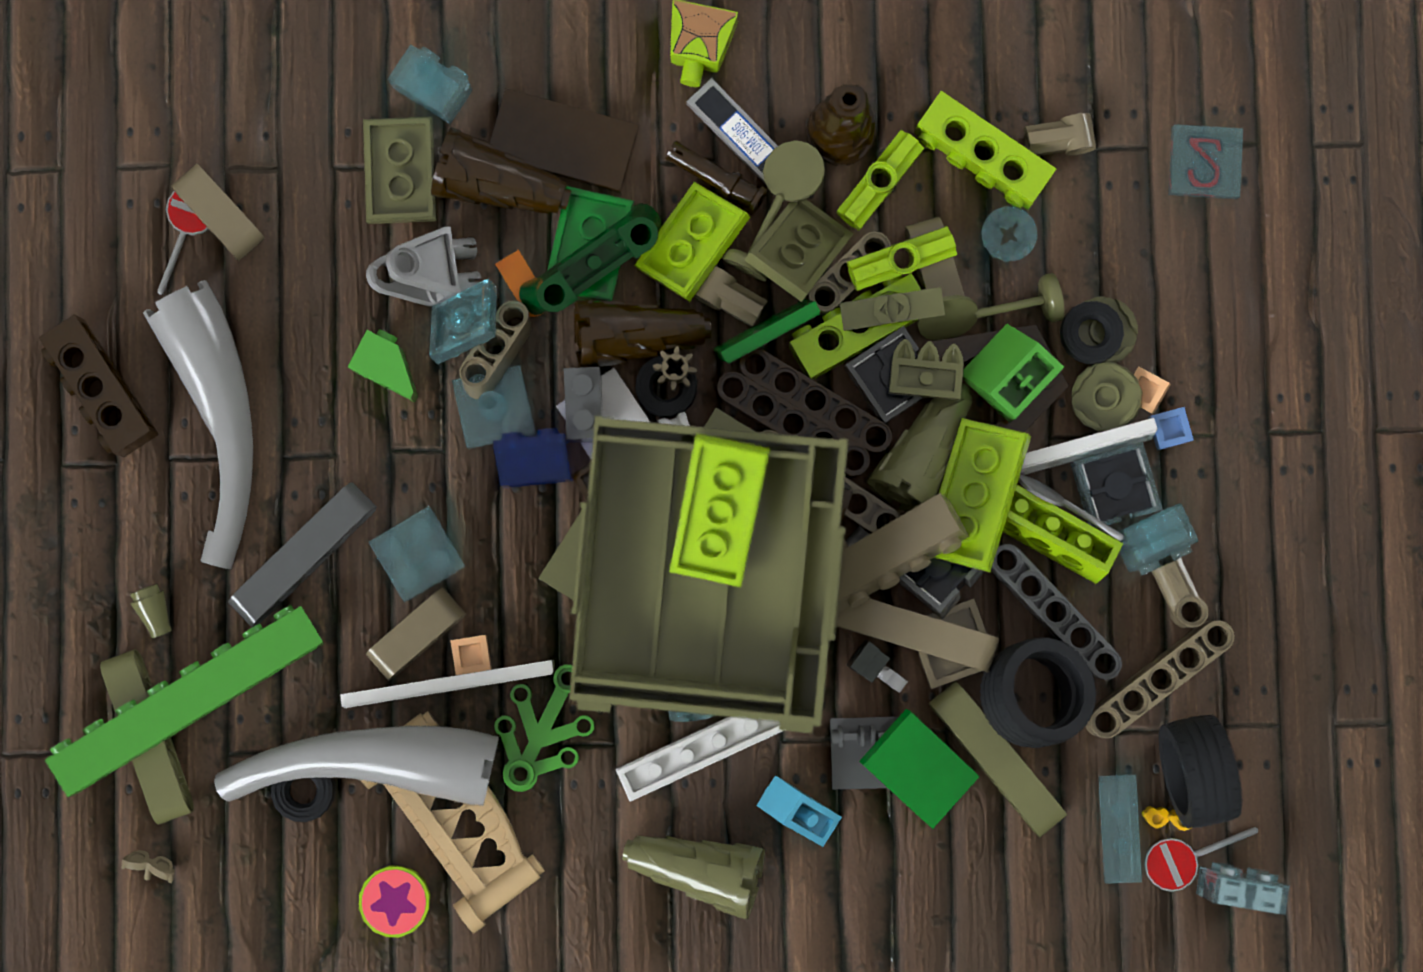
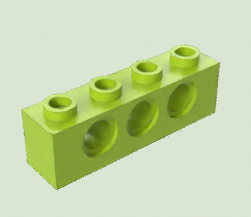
(977, 132)
(817, 361)
(1060, 536)

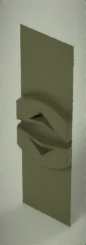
(892, 308)

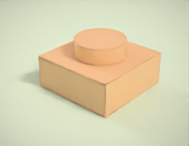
(1153, 389)
(471, 654)

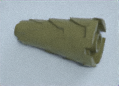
(921, 455)
(703, 869)

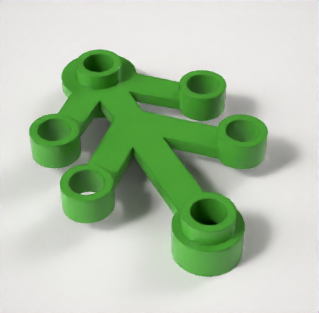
(539, 735)

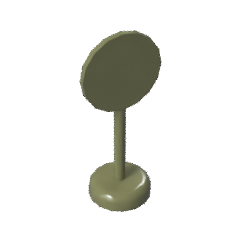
(792, 175)
(963, 312)

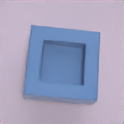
(1172, 428)

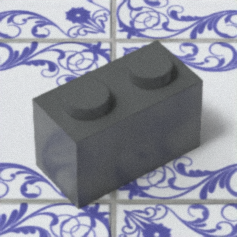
(582, 402)

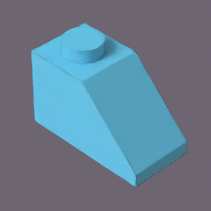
(798, 811)

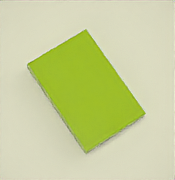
(692, 241)

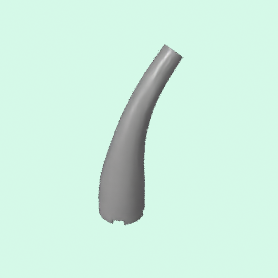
(207, 361)
(416, 758)

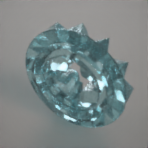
(1005, 218)

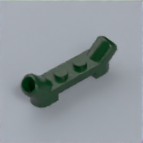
(593, 261)

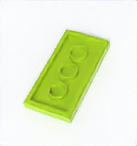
(982, 486)
(719, 509)

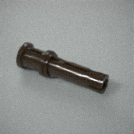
(730, 184)

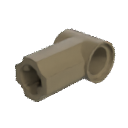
(1069, 135)
(724, 293)
(1178, 590)

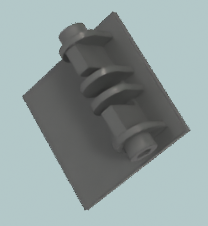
(849, 743)

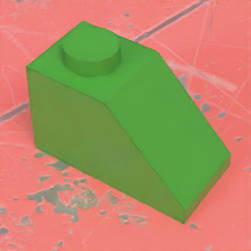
(384, 363)

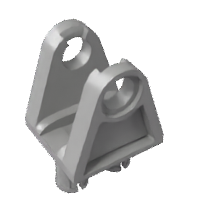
(426, 268)

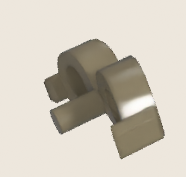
(159, 866)

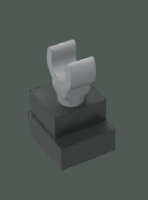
(871, 663)

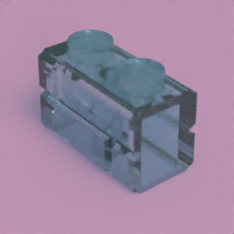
(1157, 538)

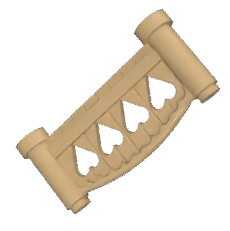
(483, 887)

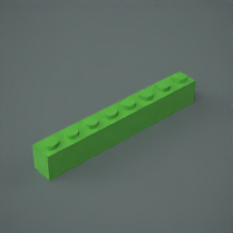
(184, 701)

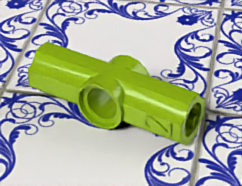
(893, 164)
(922, 251)

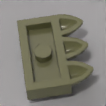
(926, 374)

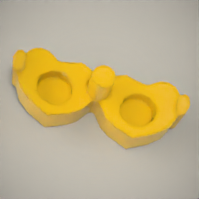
(1161, 816)

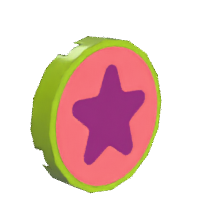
(394, 901)

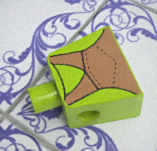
(700, 38)

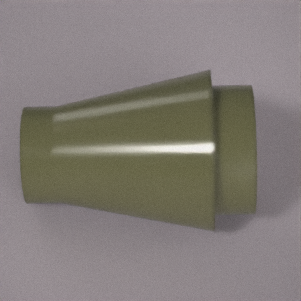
(152, 609)

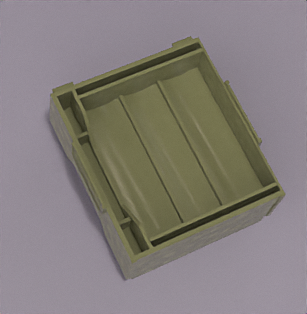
(692, 640)

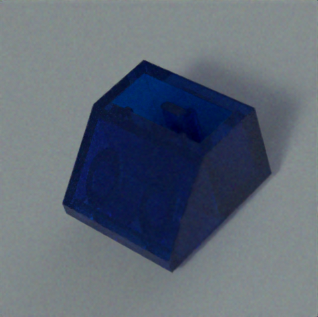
(533, 459)

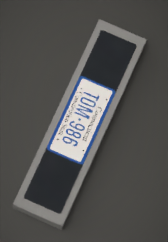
(732, 126)

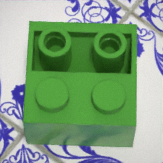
(1011, 371)

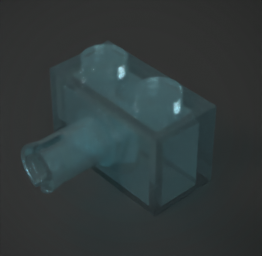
(431, 83)

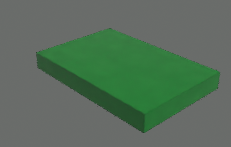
(583, 220)
(767, 330)
(919, 768)

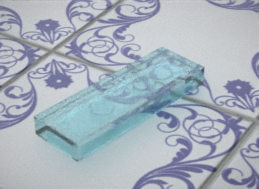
(1120, 828)

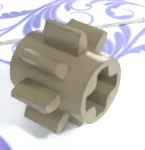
(676, 358)

